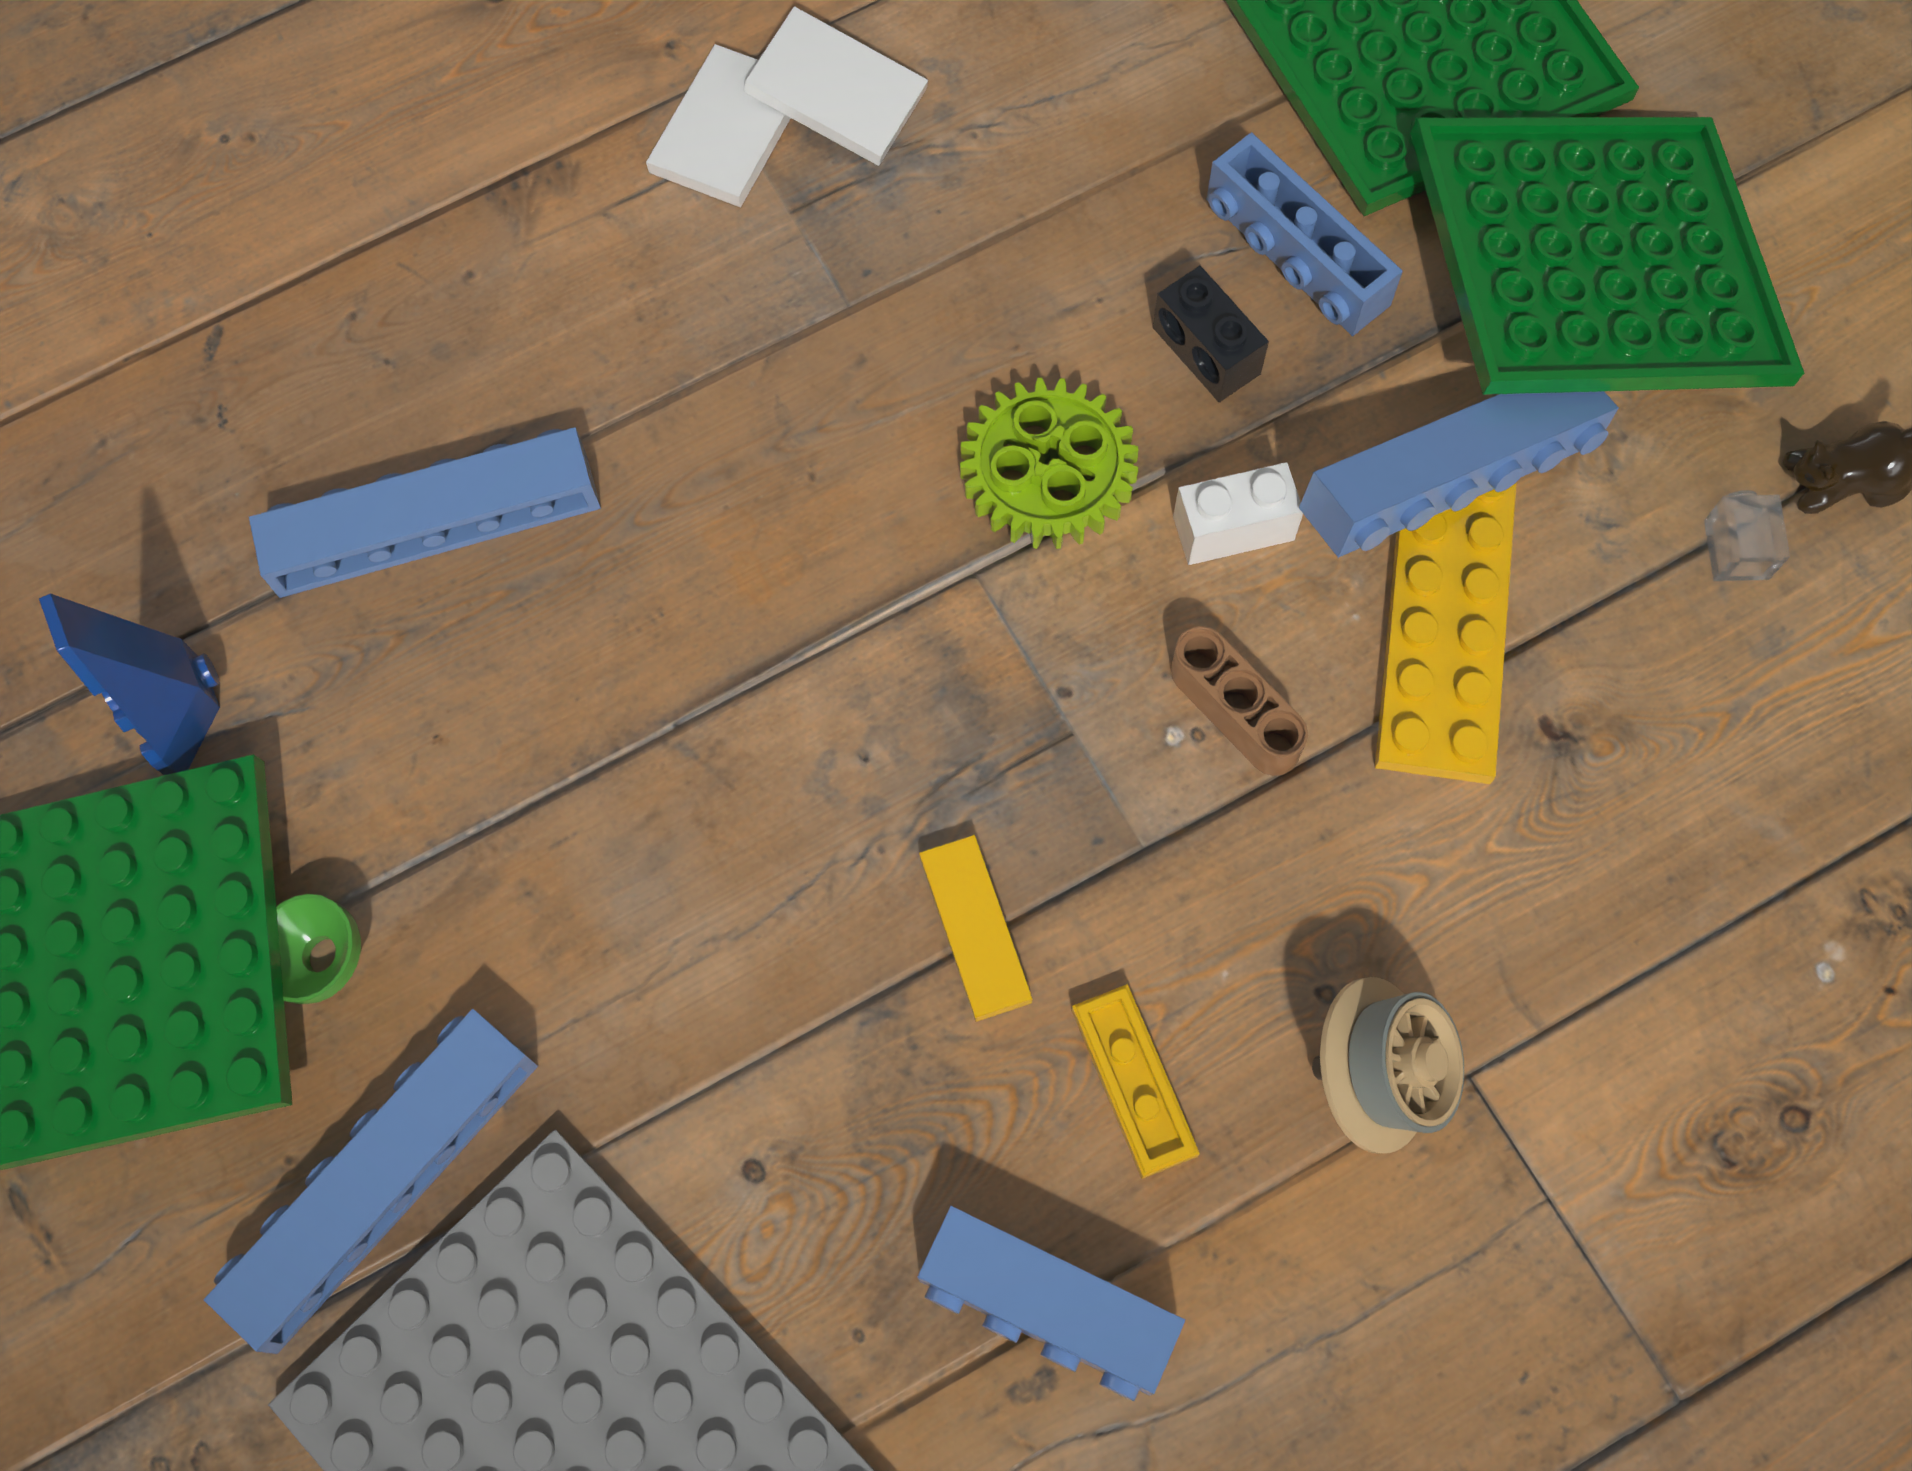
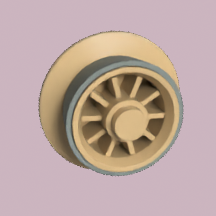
(1389, 1064)

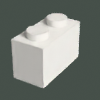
(1237, 513)

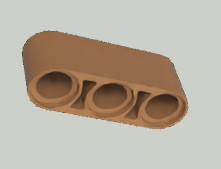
(1231, 675)

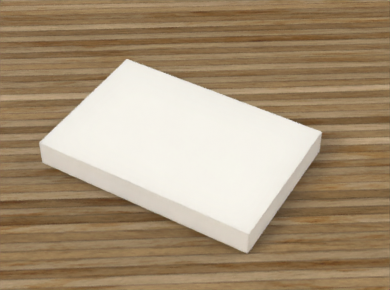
(835, 86)
(718, 132)

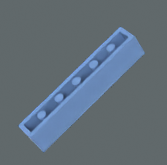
(1450, 464)
(423, 512)
(369, 1183)

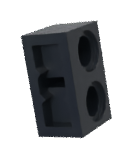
(1209, 333)

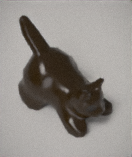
(1868, 462)

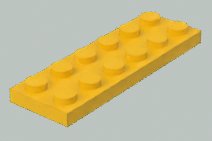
(1448, 643)

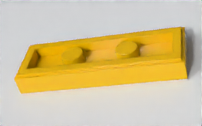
(975, 928)
(1135, 1081)

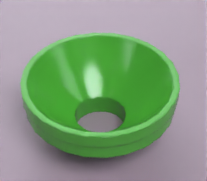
(302, 925)

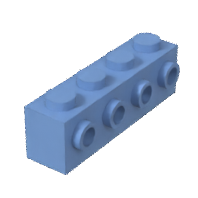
(1302, 234)
(1050, 1301)

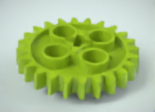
(1068, 423)

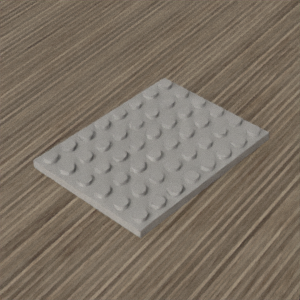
(553, 1344)

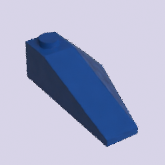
(144, 676)

